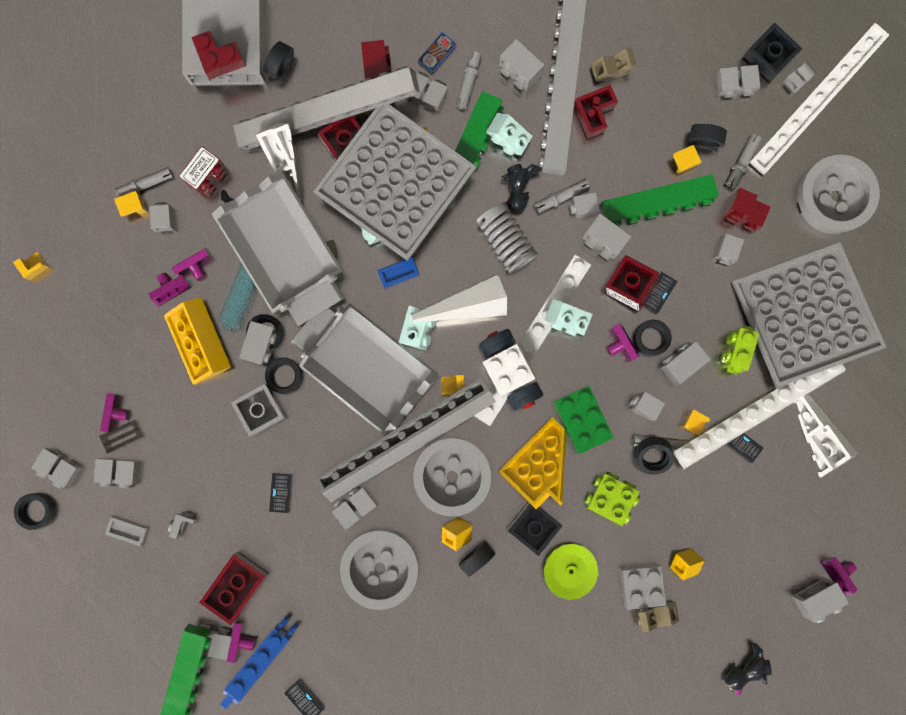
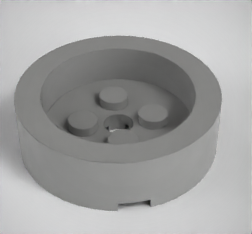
(857, 192)
(458, 496)
(375, 589)

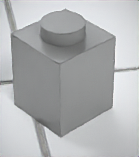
(584, 205)
(161, 217)
(729, 249)

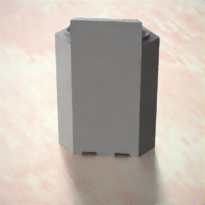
(281, 249)
(363, 366)

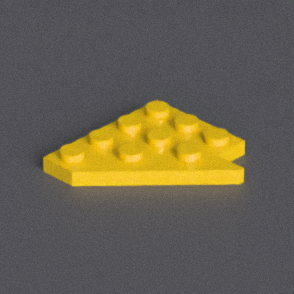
(539, 465)

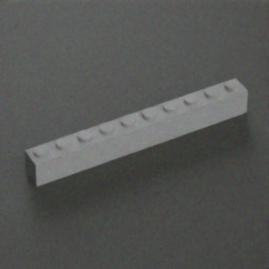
(562, 87)
(332, 106)
(405, 440)

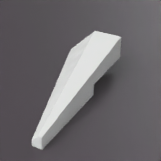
(279, 150)
(478, 301)
(827, 442)

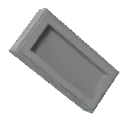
(126, 530)

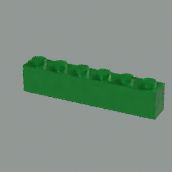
(660, 199)
(186, 671)

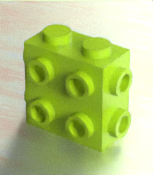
(739, 350)
(613, 498)

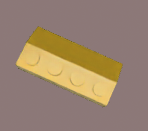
(197, 340)

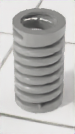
(513, 259)

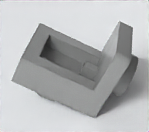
(176, 525)

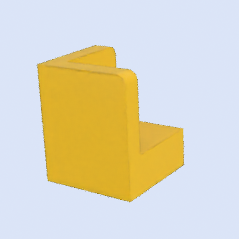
(686, 159)
(130, 203)
(31, 266)
(452, 384)
(694, 422)
(456, 533)
(687, 564)

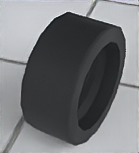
(278, 60)
(707, 135)
(279, 329)
(666, 333)
(269, 375)
(654, 467)
(19, 512)
(477, 559)

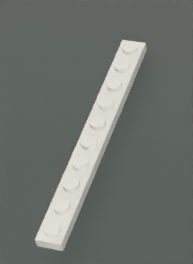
(819, 98)
(540, 328)
(752, 416)

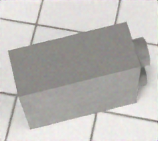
(228, 22)

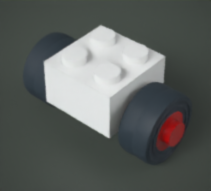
(510, 369)

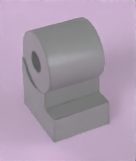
(800, 77)

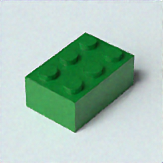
(583, 420)

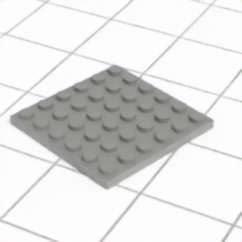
(394, 180)
(808, 315)

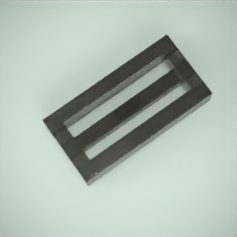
(136, 429)

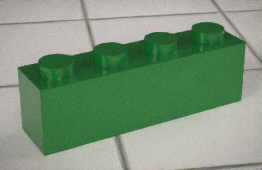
(475, 136)

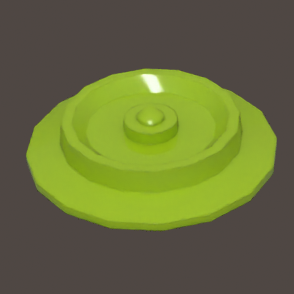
(571, 571)

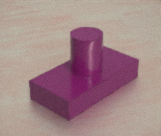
(192, 263)
(168, 288)
(623, 343)
(111, 413)
(841, 574)
(238, 642)

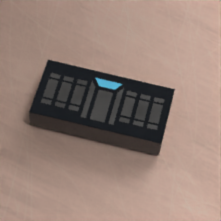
(660, 292)
(746, 447)
(280, 493)
(304, 699)

